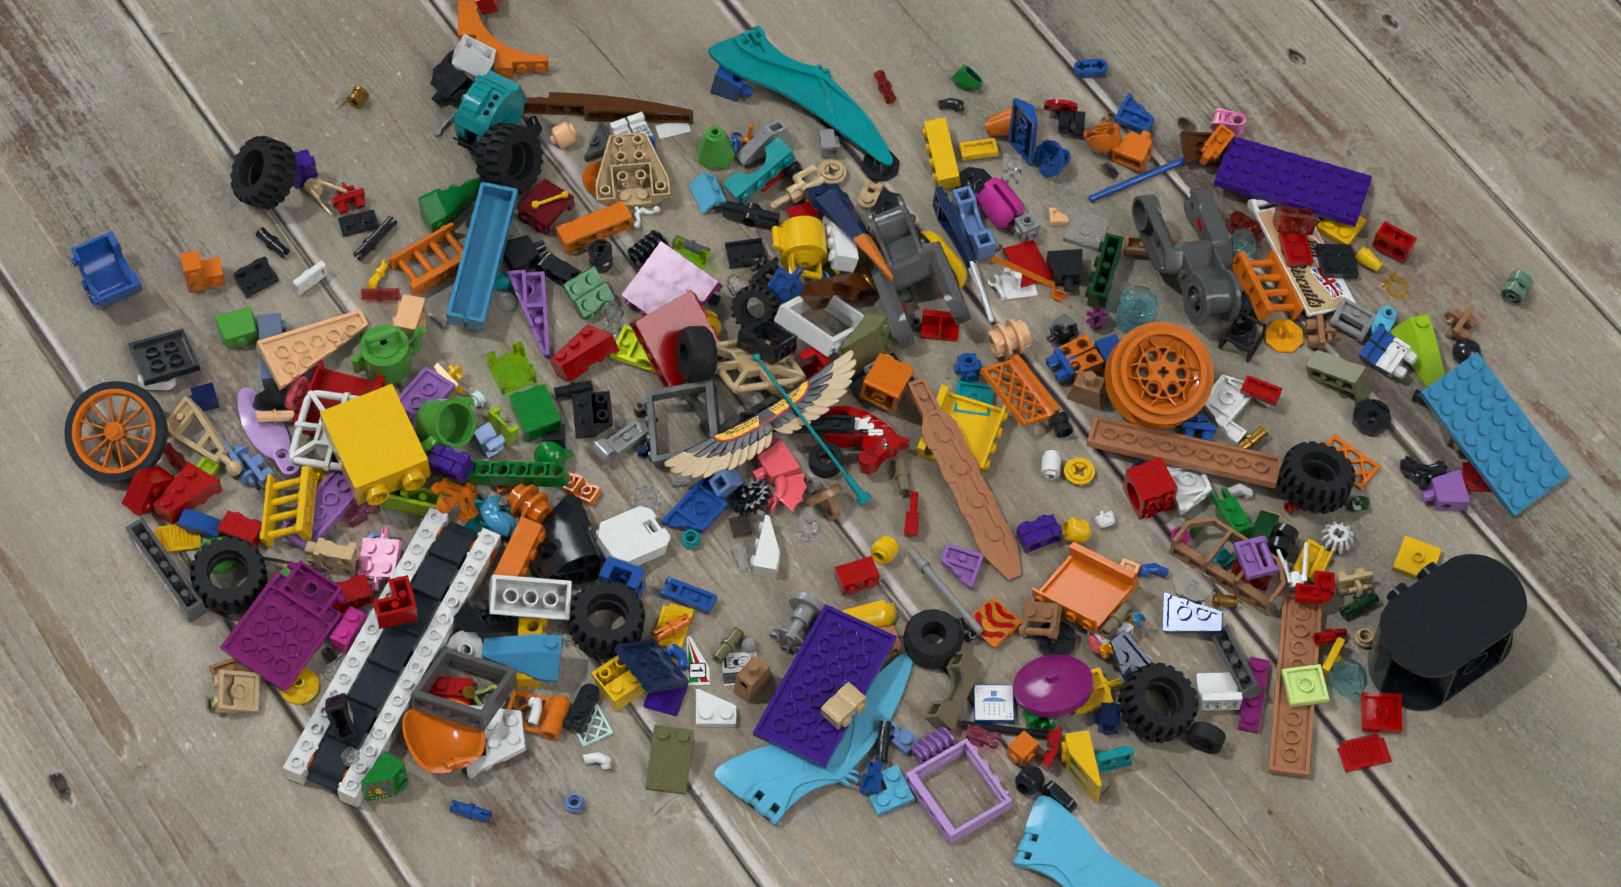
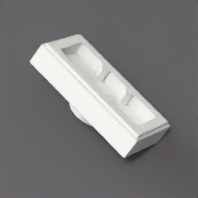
(310, 277)

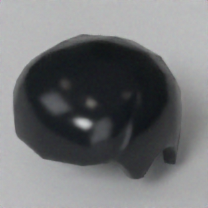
(1464, 349)

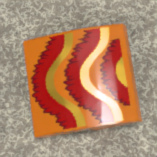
(996, 622)

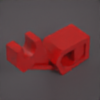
(912, 516)

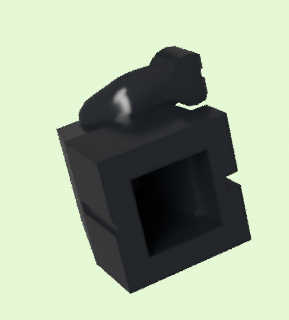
(1062, 329)

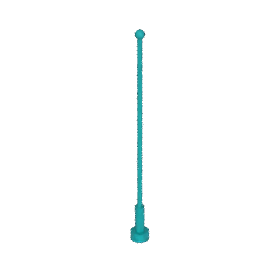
(862, 497)

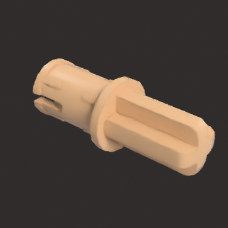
(275, 416)

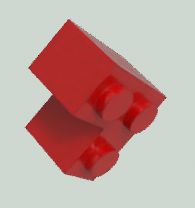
(145, 488)
(397, 608)

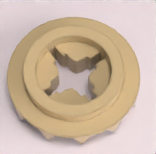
(836, 167)

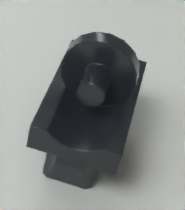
(759, 277)

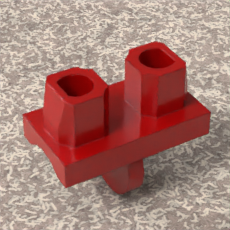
(341, 201)

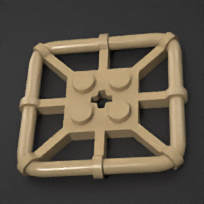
(749, 368)

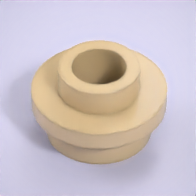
(1364, 632)

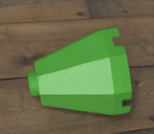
(715, 149)

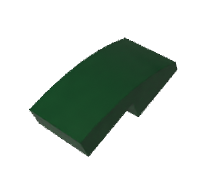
(1264, 525)

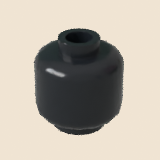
(1029, 780)

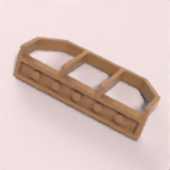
(1218, 575)

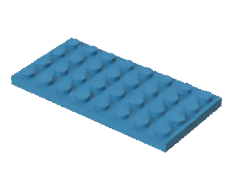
(1494, 434)

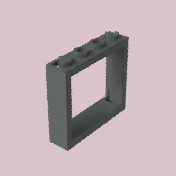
(676, 391)
(702, 415)
(459, 712)

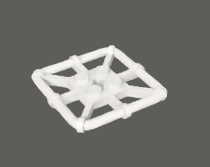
(320, 438)

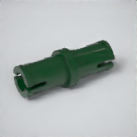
(1359, 605)

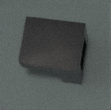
(557, 436)

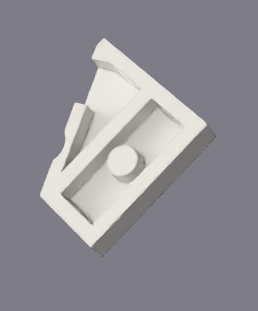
(714, 711)

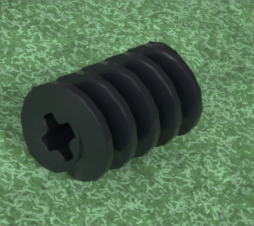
(645, 248)

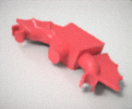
(783, 471)

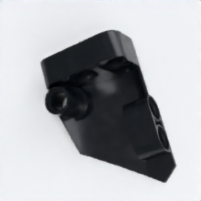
(568, 545)

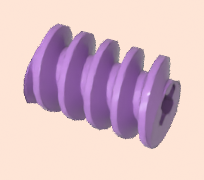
(932, 744)

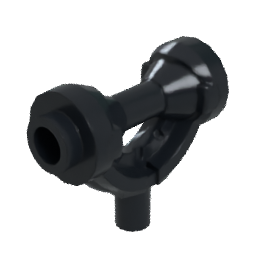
(1411, 467)

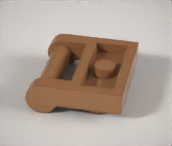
(1042, 613)

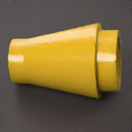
(1368, 259)

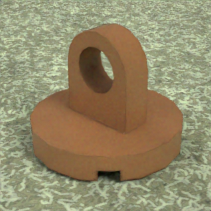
(827, 501)

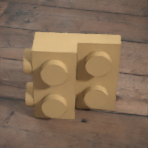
(235, 692)

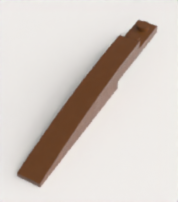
(606, 108)

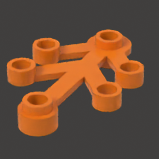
(445, 504)

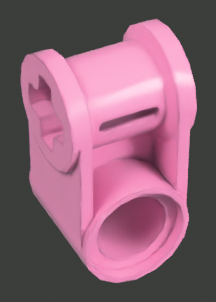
(1232, 120)

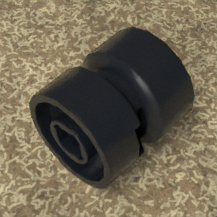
(1065, 124)
(600, 255)
(1283, 538)

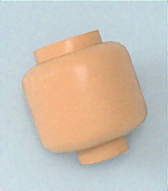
(563, 135)

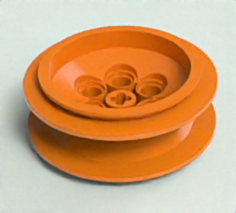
(1130, 391)

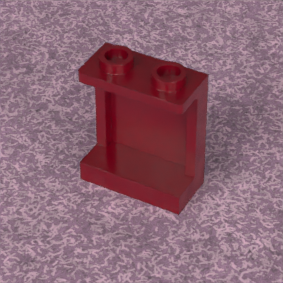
(546, 213)

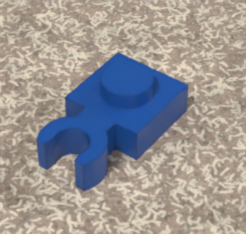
(872, 779)

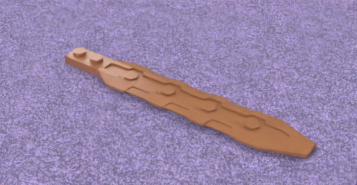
(966, 482)

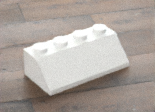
(529, 597)

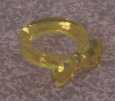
(1393, 277)

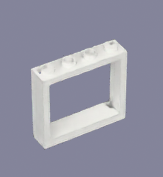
(789, 318)

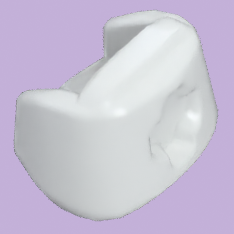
(1105, 519)

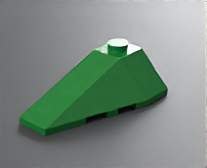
(445, 206)

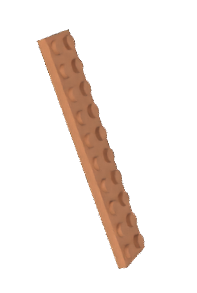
(1185, 451)
(1293, 726)

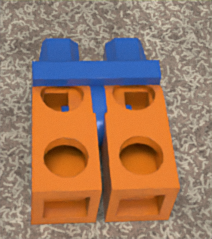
(1075, 357)

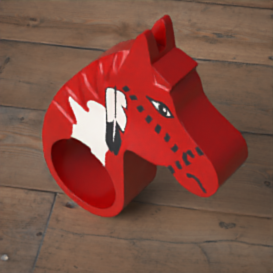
(871, 434)

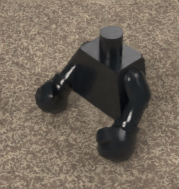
(449, 81)

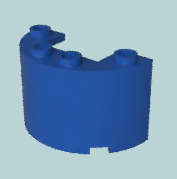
(105, 270)

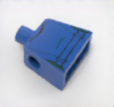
(729, 85)

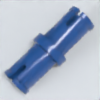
(470, 811)

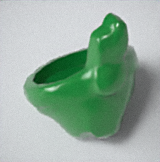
(551, 452)

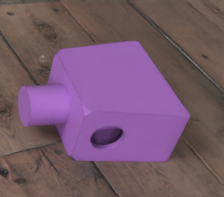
(1447, 492)

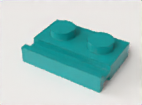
(1114, 759)

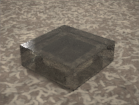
(740, 526)

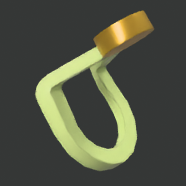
(469, 693)

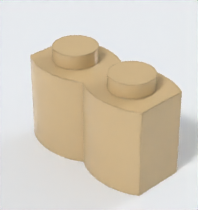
(843, 706)

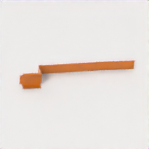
(1056, 294)

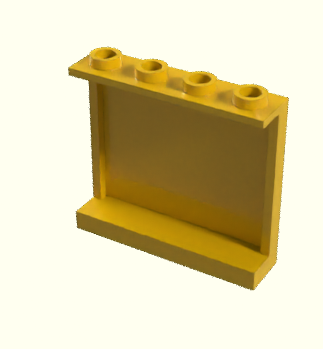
(978, 430)

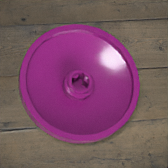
(1053, 685)

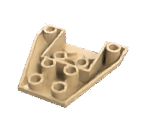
(631, 172)

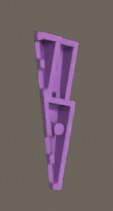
(532, 296)

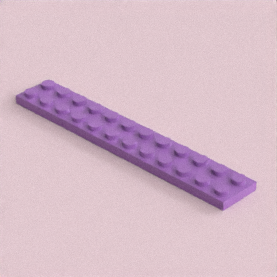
(334, 493)

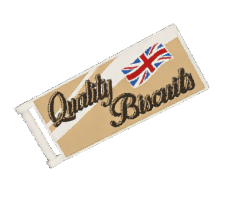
(1315, 293)

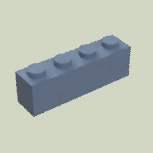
(269, 326)

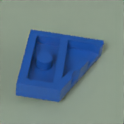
(1134, 115)

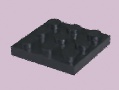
(164, 357)

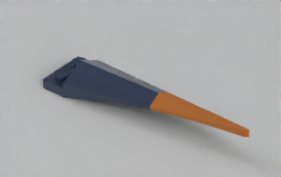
(839, 209)

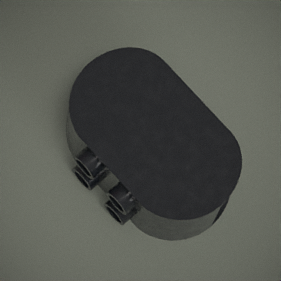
(1446, 630)

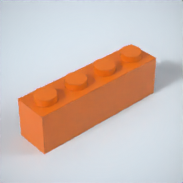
(594, 226)
(521, 549)

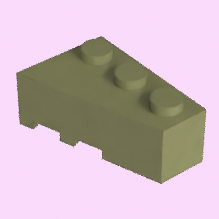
(1339, 374)

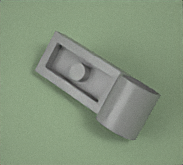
(620, 442)

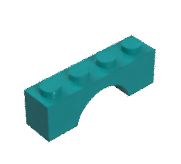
(743, 186)

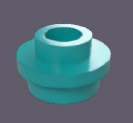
(690, 534)

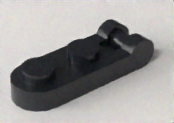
(582, 708)

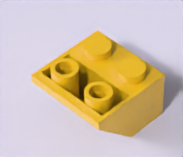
(617, 683)

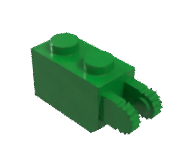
(1231, 513)

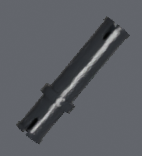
(369, 244)

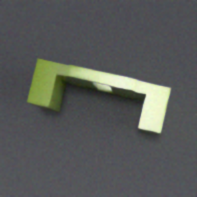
(509, 434)

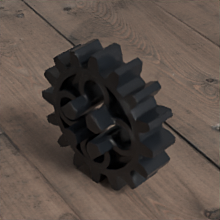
(759, 492)

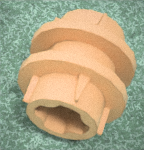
(1012, 337)

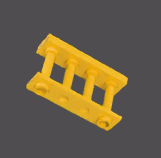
(304, 512)

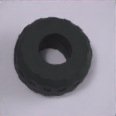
(696, 354)
(932, 622)

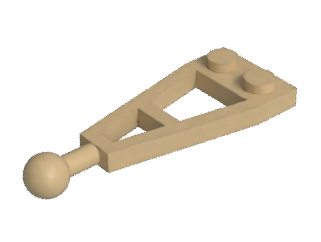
(181, 419)

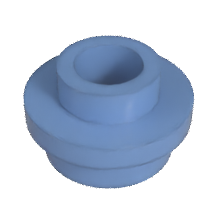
(574, 797)

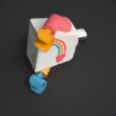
(1100, 645)

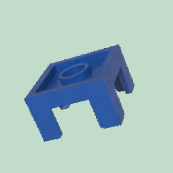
(625, 574)

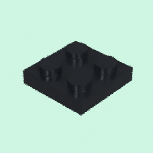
(1336, 261)

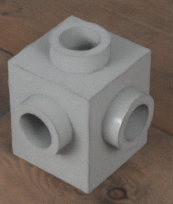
(1026, 227)

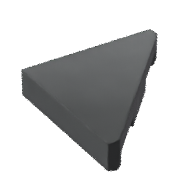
(598, 143)

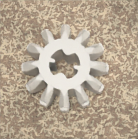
(1337, 537)

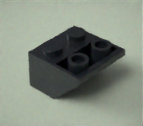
(591, 413)
(475, 617)

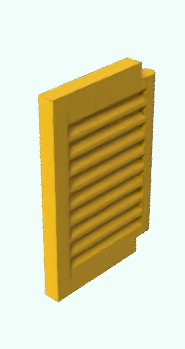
(177, 539)
(671, 613)

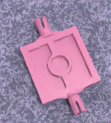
(379, 558)

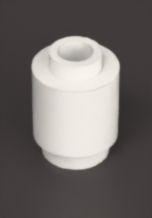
(1051, 465)

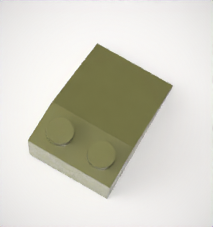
(869, 340)
(670, 759)

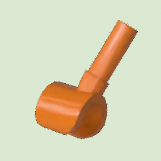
(748, 137)

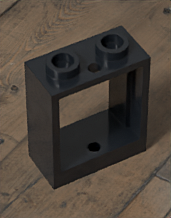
(749, 340)

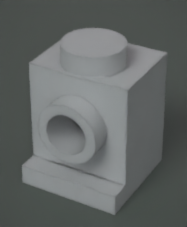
(829, 144)

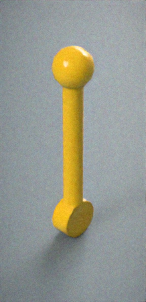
(535, 204)

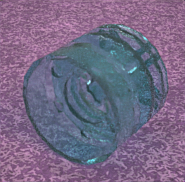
(1136, 307)

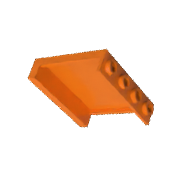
(1088, 588)

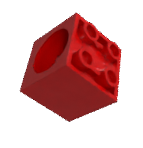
(1150, 488)

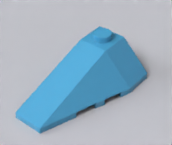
(531, 654)

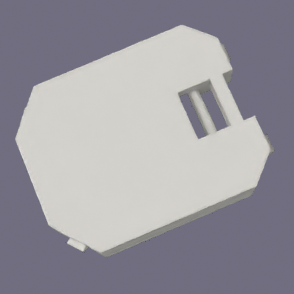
(630, 538)

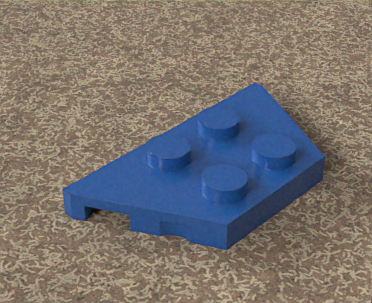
(697, 508)

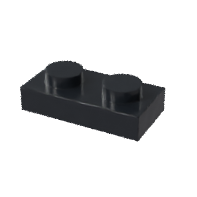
(358, 223)

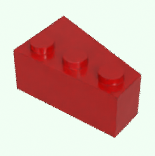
(582, 351)
(186, 491)

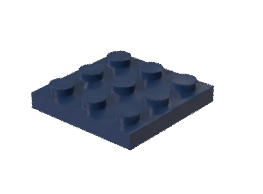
(651, 666)

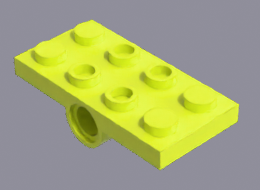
(631, 350)

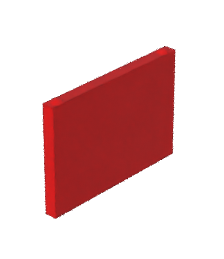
(1028, 257)

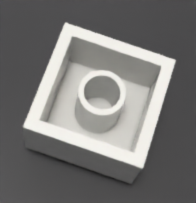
(473, 56)

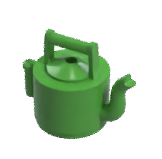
(387, 353)
(445, 422)

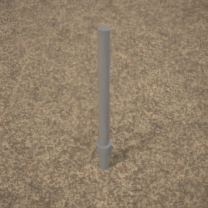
(924, 565)

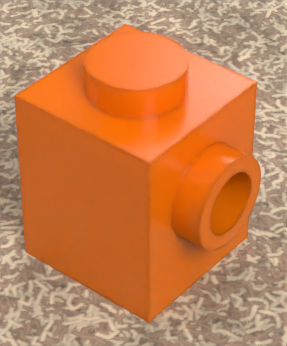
(1022, 749)

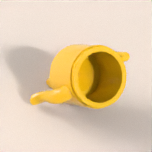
(804, 244)

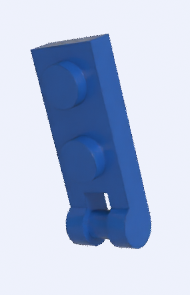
(688, 595)

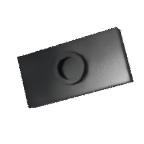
(887, 201)

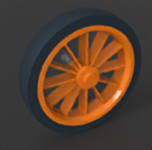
(115, 431)

